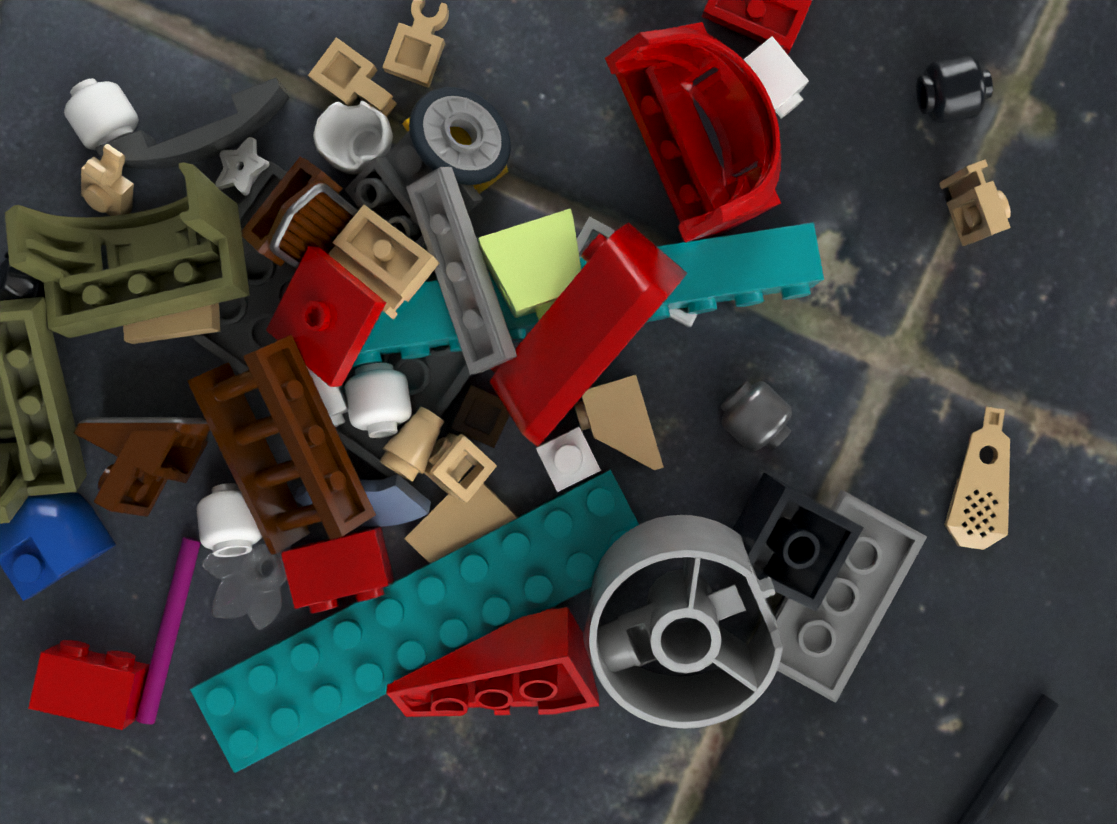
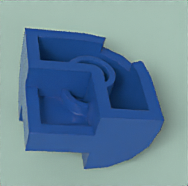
(49, 540)

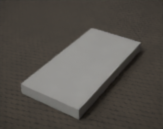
(828, 643)

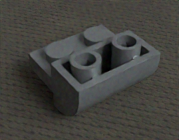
(384, 190)

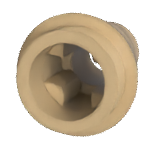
(413, 444)

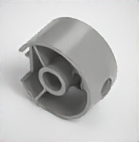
(686, 646)

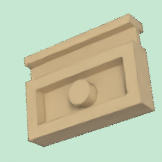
(976, 205)
(383, 258)

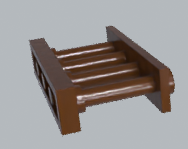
(307, 434)

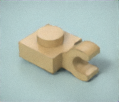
(349, 76)
(105, 186)

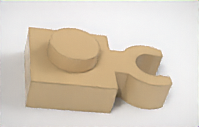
(416, 49)

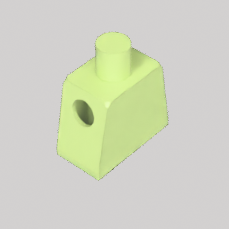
(533, 261)

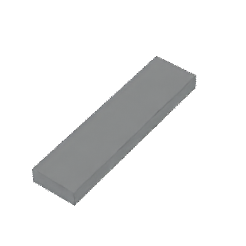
(461, 270)

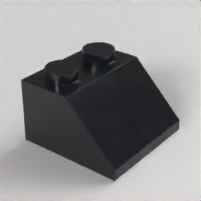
(795, 540)

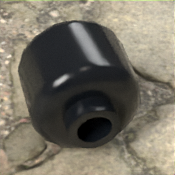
(953, 89)

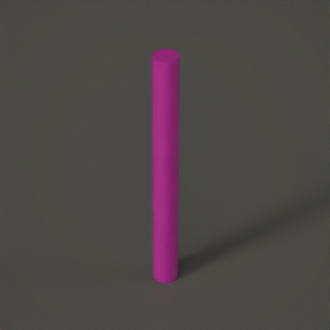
(168, 630)

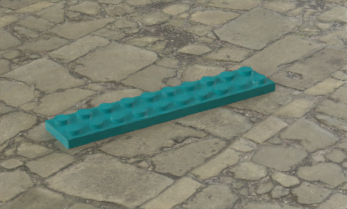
(419, 619)

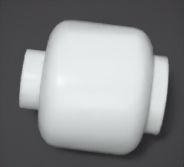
(99, 112)
(378, 399)
(226, 522)

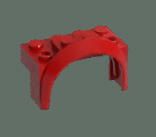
(657, 80)

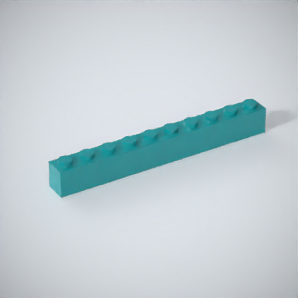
(717, 268)

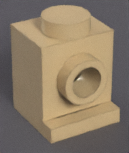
(452, 460)

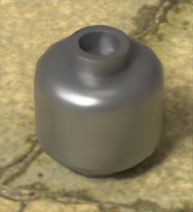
(756, 416)

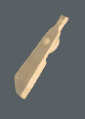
(984, 479)

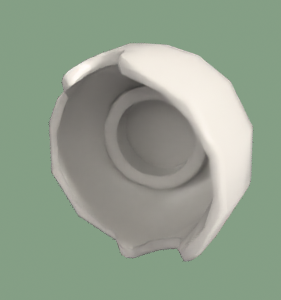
(352, 136)

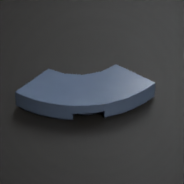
(391, 499)

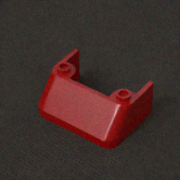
(584, 329)

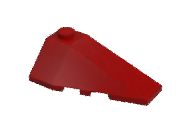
(519, 665)

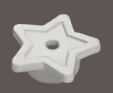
(233, 162)

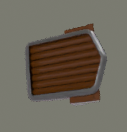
(299, 214)
(147, 456)

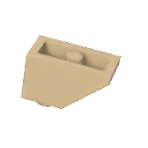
(620, 420)

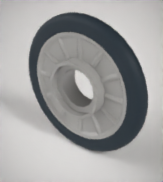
(460, 108)

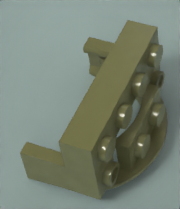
(156, 259)
(33, 410)

